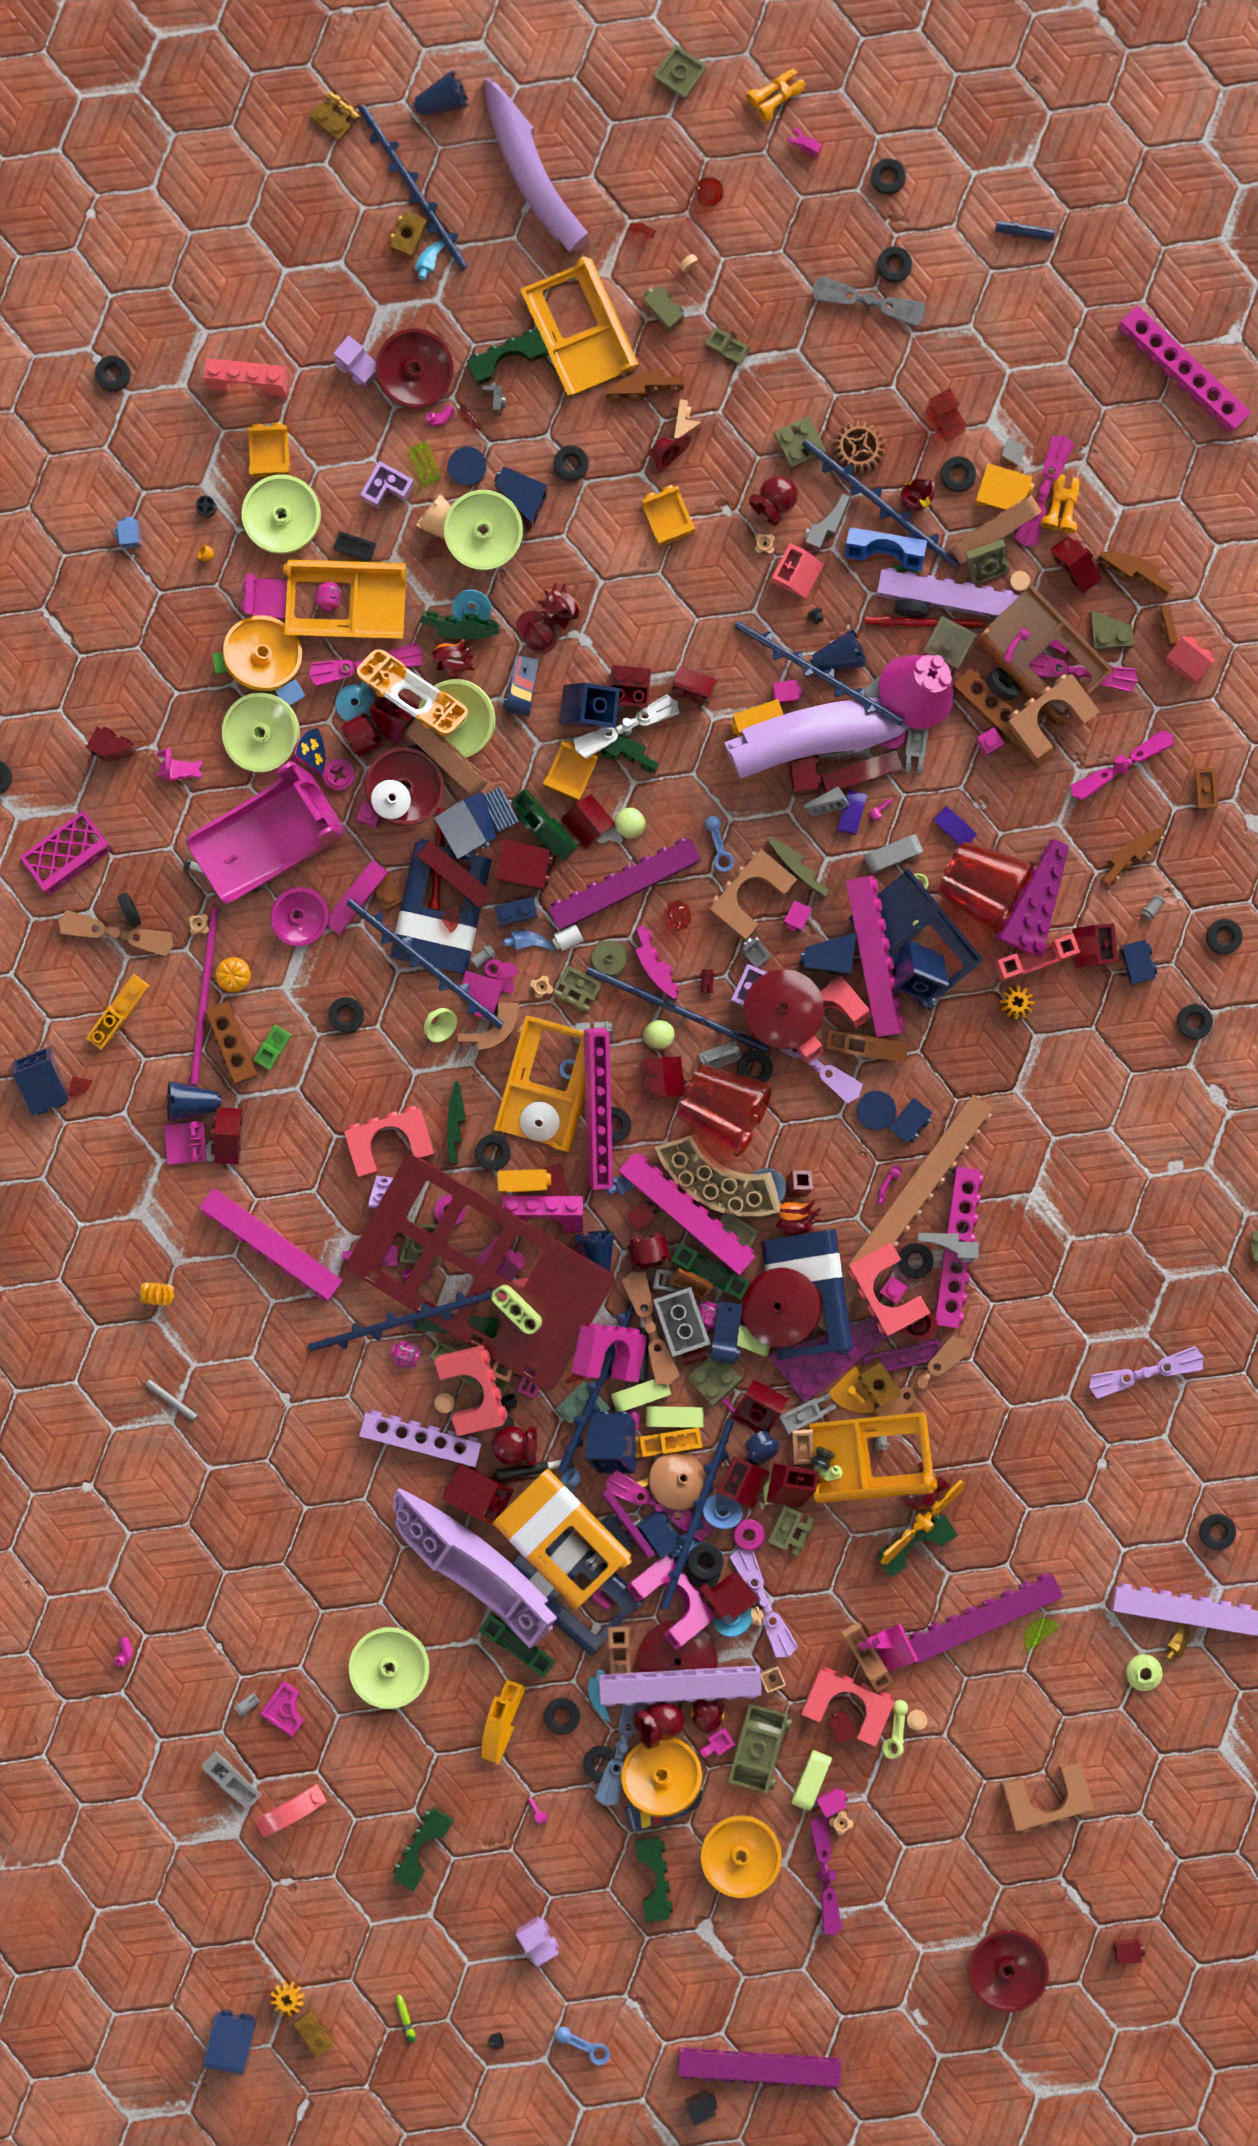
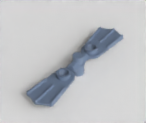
(611, 1782)

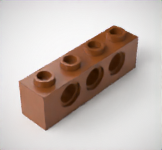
(225, 1012)

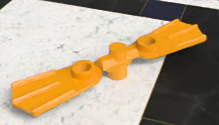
(923, 1522)

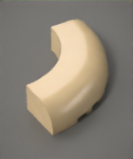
(715, 1184)

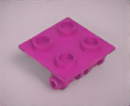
(185, 1142)

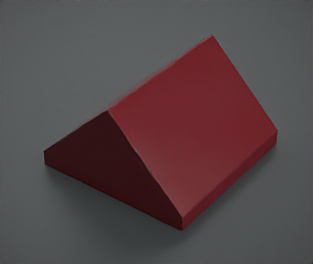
(588, 821)

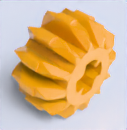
(1019, 996)
(156, 1293)
(280, 2001)

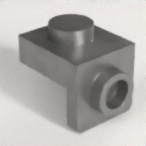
(498, 401)
(755, 952)

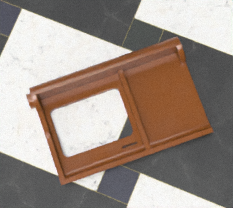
(1045, 625)

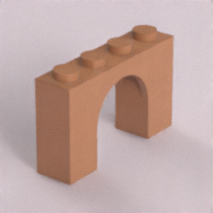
(1066, 692)
(762, 868)
(1076, 1800)

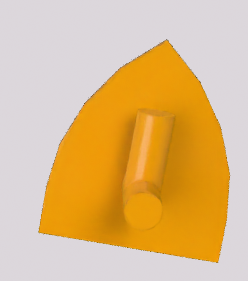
(851, 1394)

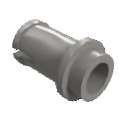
(1153, 907)
(483, 956)
(881, 1443)
(597, 1559)
(247, 1704)

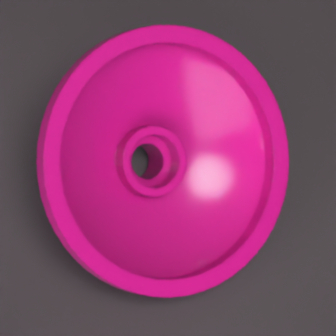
(309, 922)

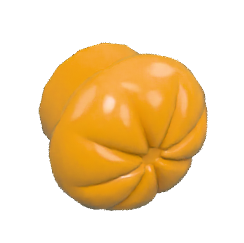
(233, 974)

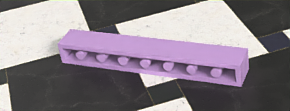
(944, 593)
(1184, 1609)
(680, 1685)

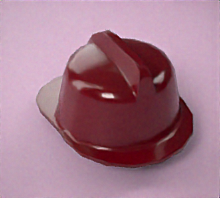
(667, 450)
(536, 632)
(922, 1328)

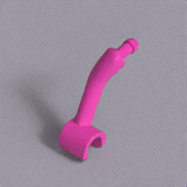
(1022, 634)
(895, 1172)

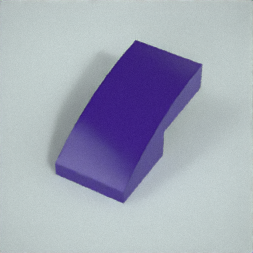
(851, 815)
(954, 826)

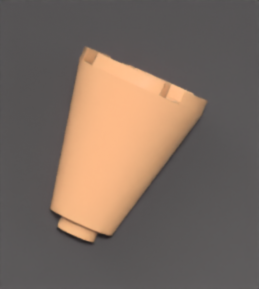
(435, 517)

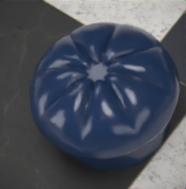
(761, 1448)

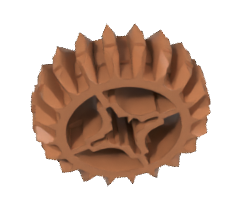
(852, 442)

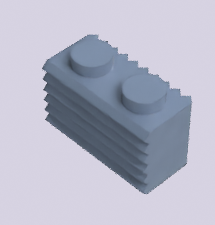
(500, 811)

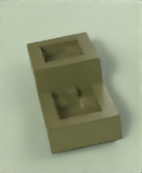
(727, 346)

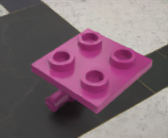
(892, 1647)

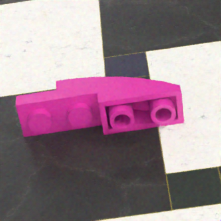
(657, 972)

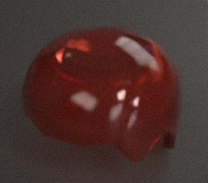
(709, 191)

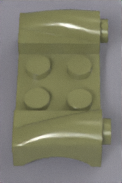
(759, 1748)

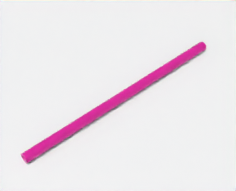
(204, 996)

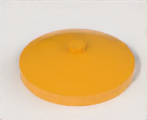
(261, 653)
(662, 1778)
(741, 1856)

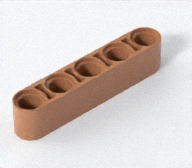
(997, 527)
(447, 757)

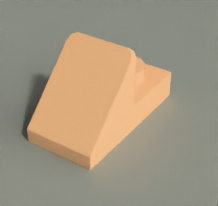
(683, 426)
(802, 1446)

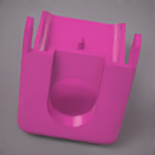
(266, 834)

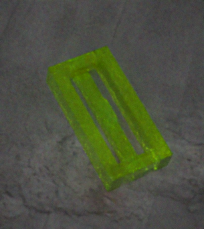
(419, 447)

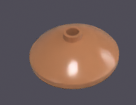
(666, 1482)

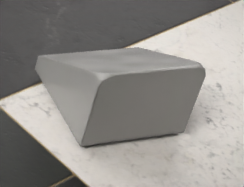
(1013, 452)

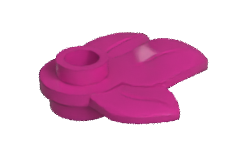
(504, 973)

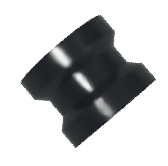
(206, 502)
(823, 1458)

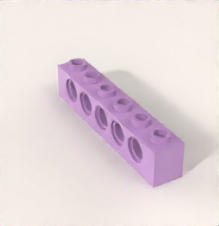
(370, 1431)

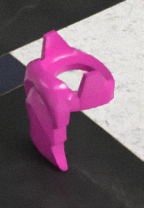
(174, 770)

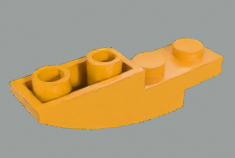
(118, 1012)
(499, 1720)

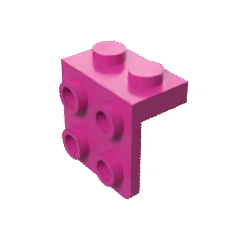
(264, 597)
(511, 1264)

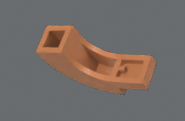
(494, 1037)
(619, 1650)
(868, 1658)

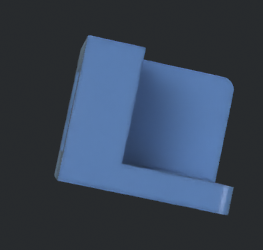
(291, 693)

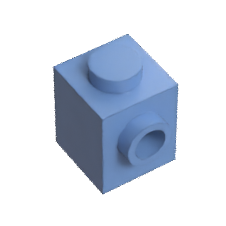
(128, 532)

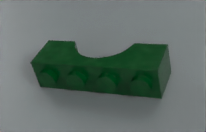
(529, 346)
(710, 1271)
(941, 1534)
(504, 1636)
(650, 1853)
(410, 1870)

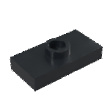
(354, 546)

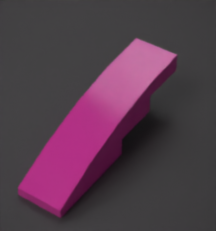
(360, 892)

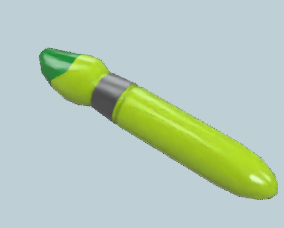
(405, 2018)

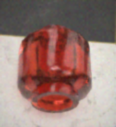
(678, 915)

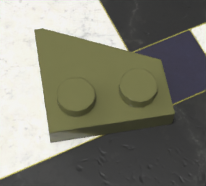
(1110, 632)

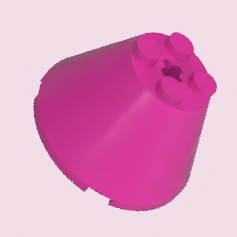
(917, 689)

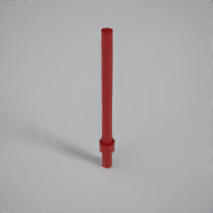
(885, 621)
(434, 903)

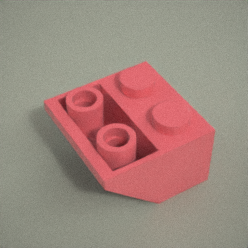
(797, 571)
(1190, 659)

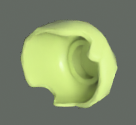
(630, 823)
(658, 1035)

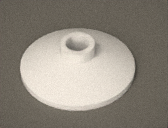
(387, 808)
(543, 1112)

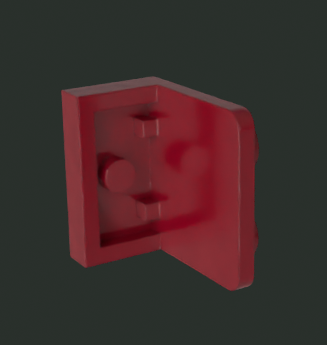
(729, 1597)

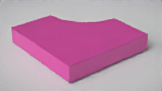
(484, 990)
(282, 1709)

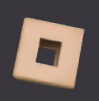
(778, 1683)

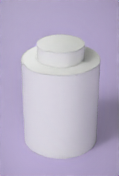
(567, 937)

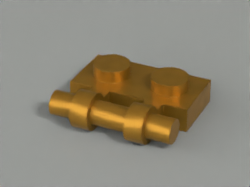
(329, 120)

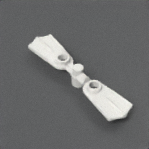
(597, 740)

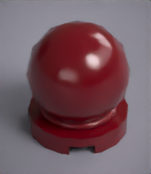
(775, 497)
(514, 1445)
(925, 1501)
(659, 1723)

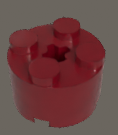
(362, 734)
(648, 1252)

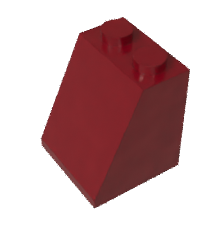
(523, 865)
(477, 1494)

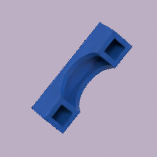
(907, 550)

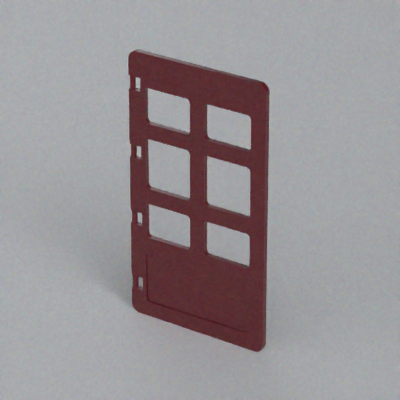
(561, 1289)

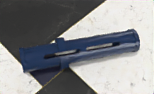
(1016, 229)

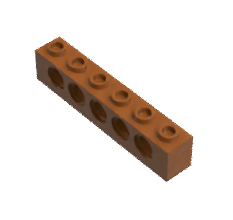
(992, 715)

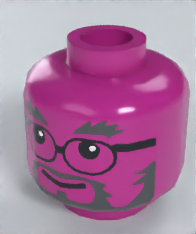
(328, 596)
(708, 1314)
(405, 1354)

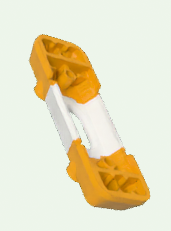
(390, 676)

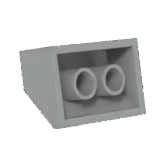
(680, 1322)

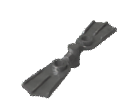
(904, 310)

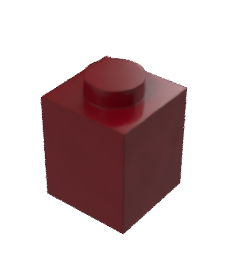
(799, 1183)
(642, 1215)
(841, 1726)
(1128, 1951)

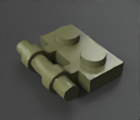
(579, 983)
(785, 1528)

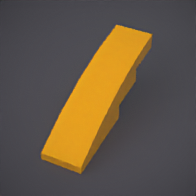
(668, 1442)

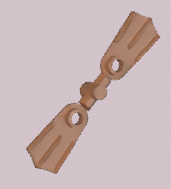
(150, 940)
(639, 1294)
(947, 1356)

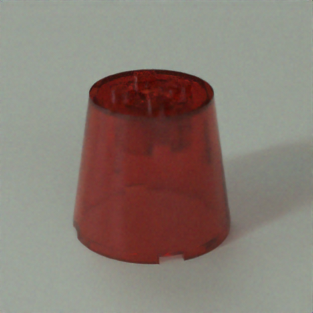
(984, 883)
(724, 1106)

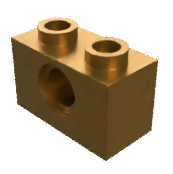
(408, 246)
(875, 1371)
(314, 2032)

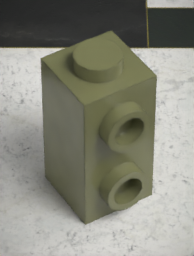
(663, 308)

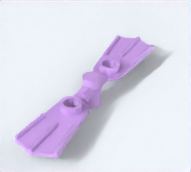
(840, 1082)
(1180, 1363)
(778, 1634)

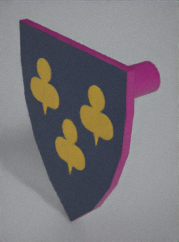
(311, 751)

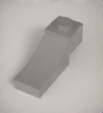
(816, 535)
(965, 1250)
(231, 1780)

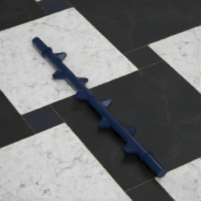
(410, 179)
(875, 496)
(827, 675)
(433, 967)
(669, 1005)
(392, 1321)
(594, 1389)
(696, 1523)

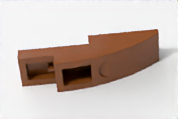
(635, 385)
(1129, 565)
(1137, 849)
(867, 1045)

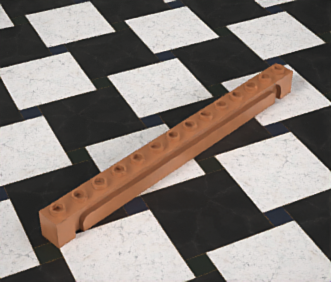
(919, 1189)

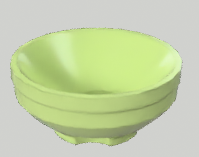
(443, 1027)
(1136, 1665)

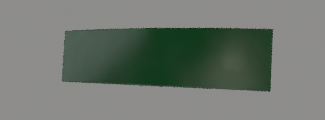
(455, 1115)
(483, 1324)

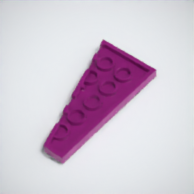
(1034, 907)
(814, 1372)

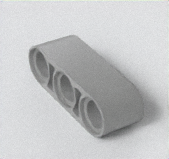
(893, 853)

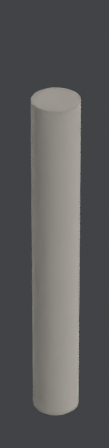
(171, 1400)

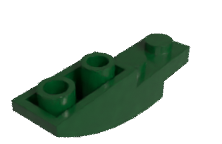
(468, 628)
(632, 752)
(543, 827)

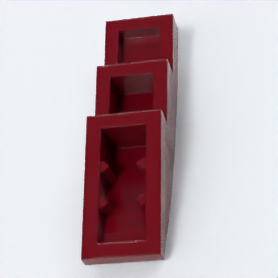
(862, 772)
(454, 874)

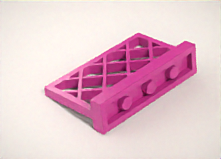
(73, 867)

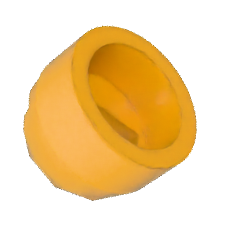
(205, 553)

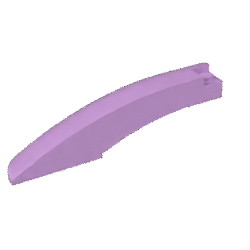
(519, 151)
(809, 733)
(474, 1566)

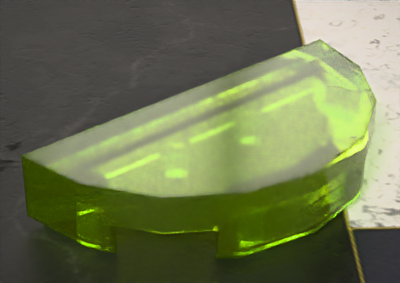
(1039, 1630)

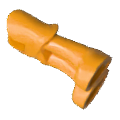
(765, 110)
(1059, 496)

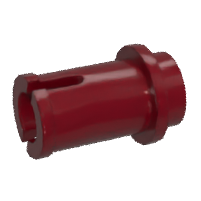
(707, 980)
(694, 1356)

